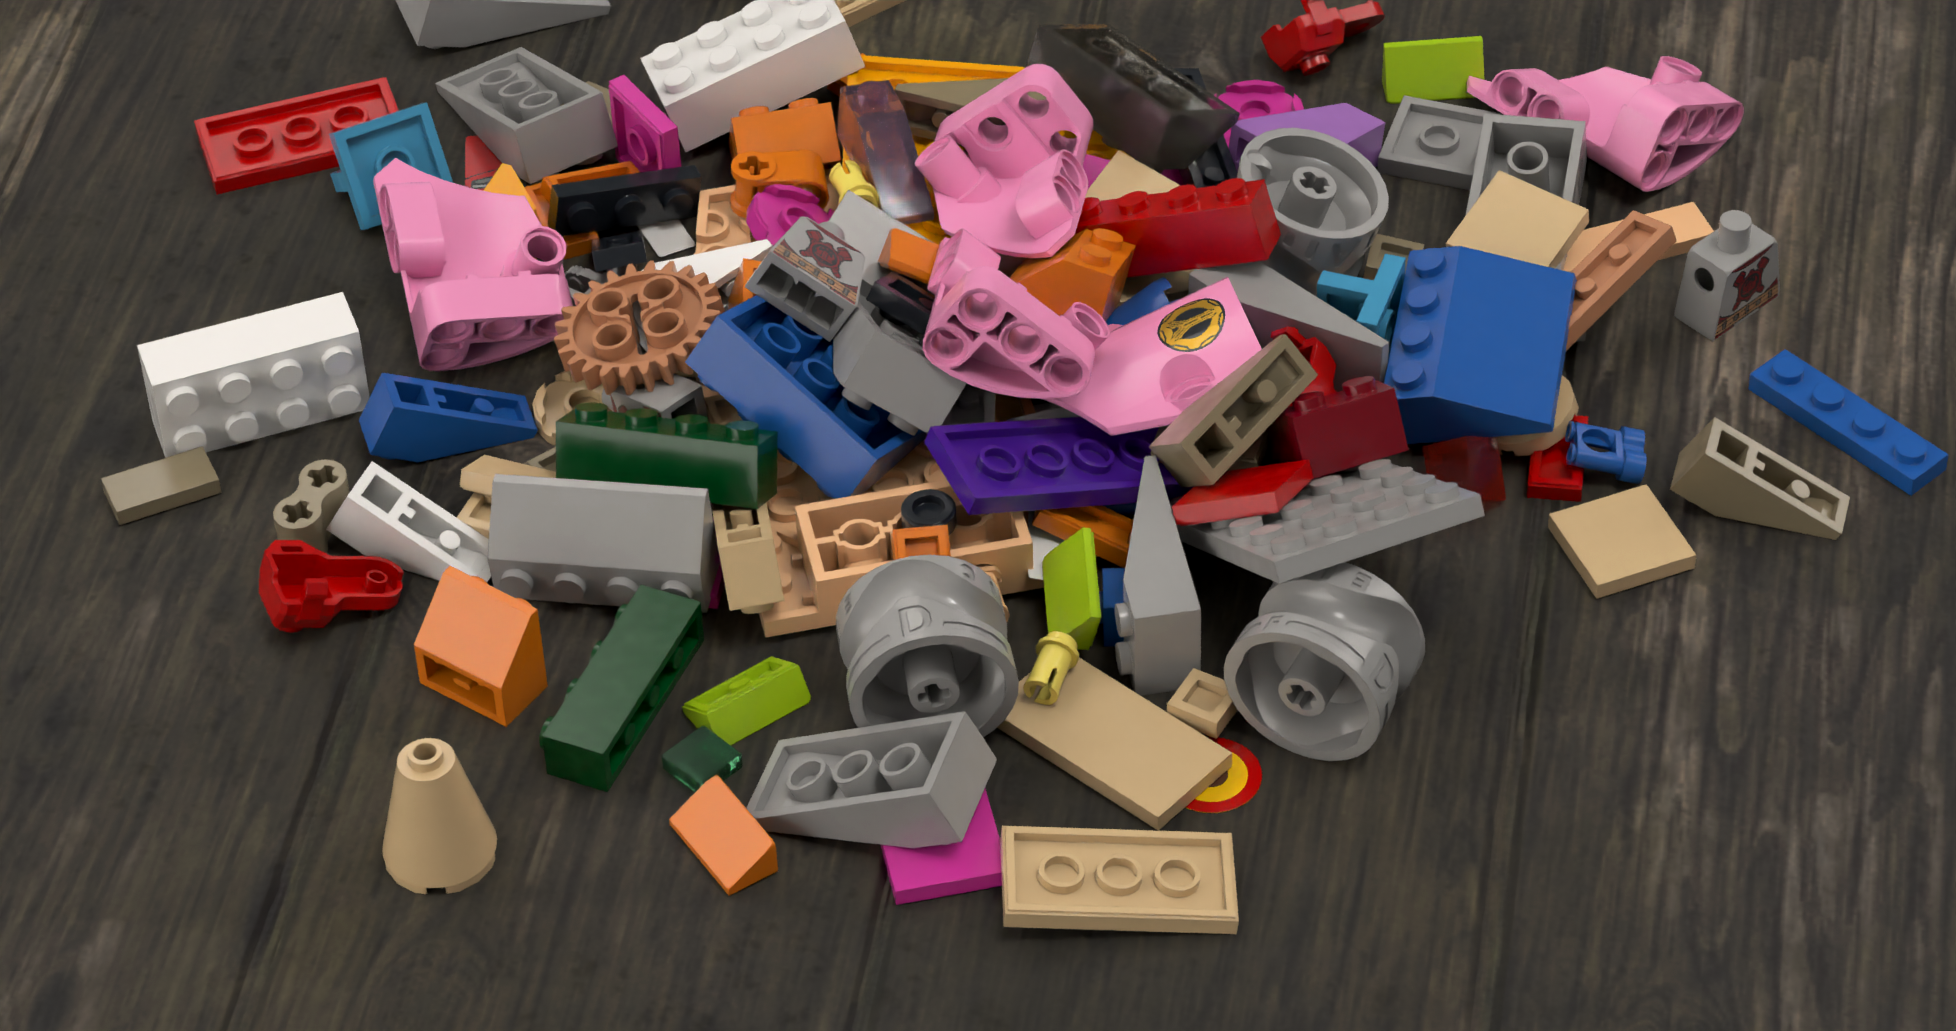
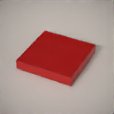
(1243, 493)

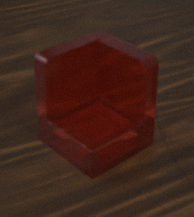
(1470, 463)

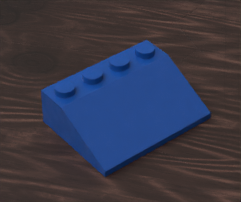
(1478, 345)
(786, 384)

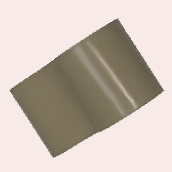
(313, 505)

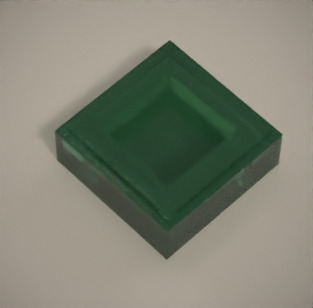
(701, 758)

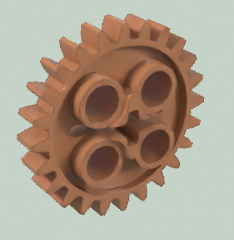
(602, 338)

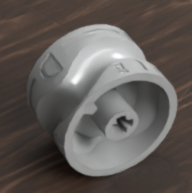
(1323, 200)
(926, 644)
(1325, 662)

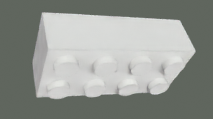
(748, 60)
(255, 376)

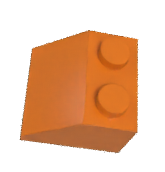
(1084, 270)

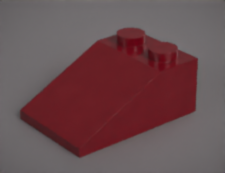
(1339, 428)

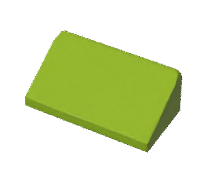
(1431, 68)
(1073, 588)
(750, 700)

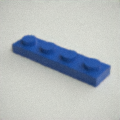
(1848, 422)

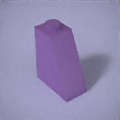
(1337, 120)

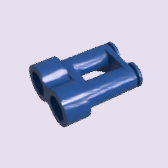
(1625, 448)

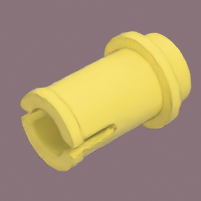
(854, 182)
(1055, 657)

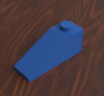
(439, 419)

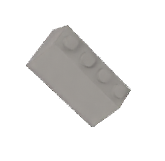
(600, 540)

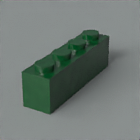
(640, 448)
(622, 688)

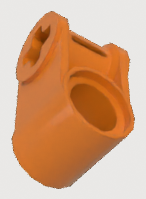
(796, 168)

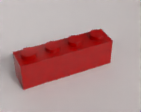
(1189, 225)

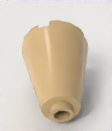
(436, 822)

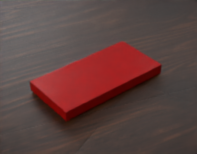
(286, 135)

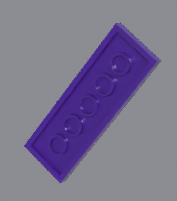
(1042, 464)

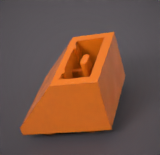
(800, 127)
(481, 647)

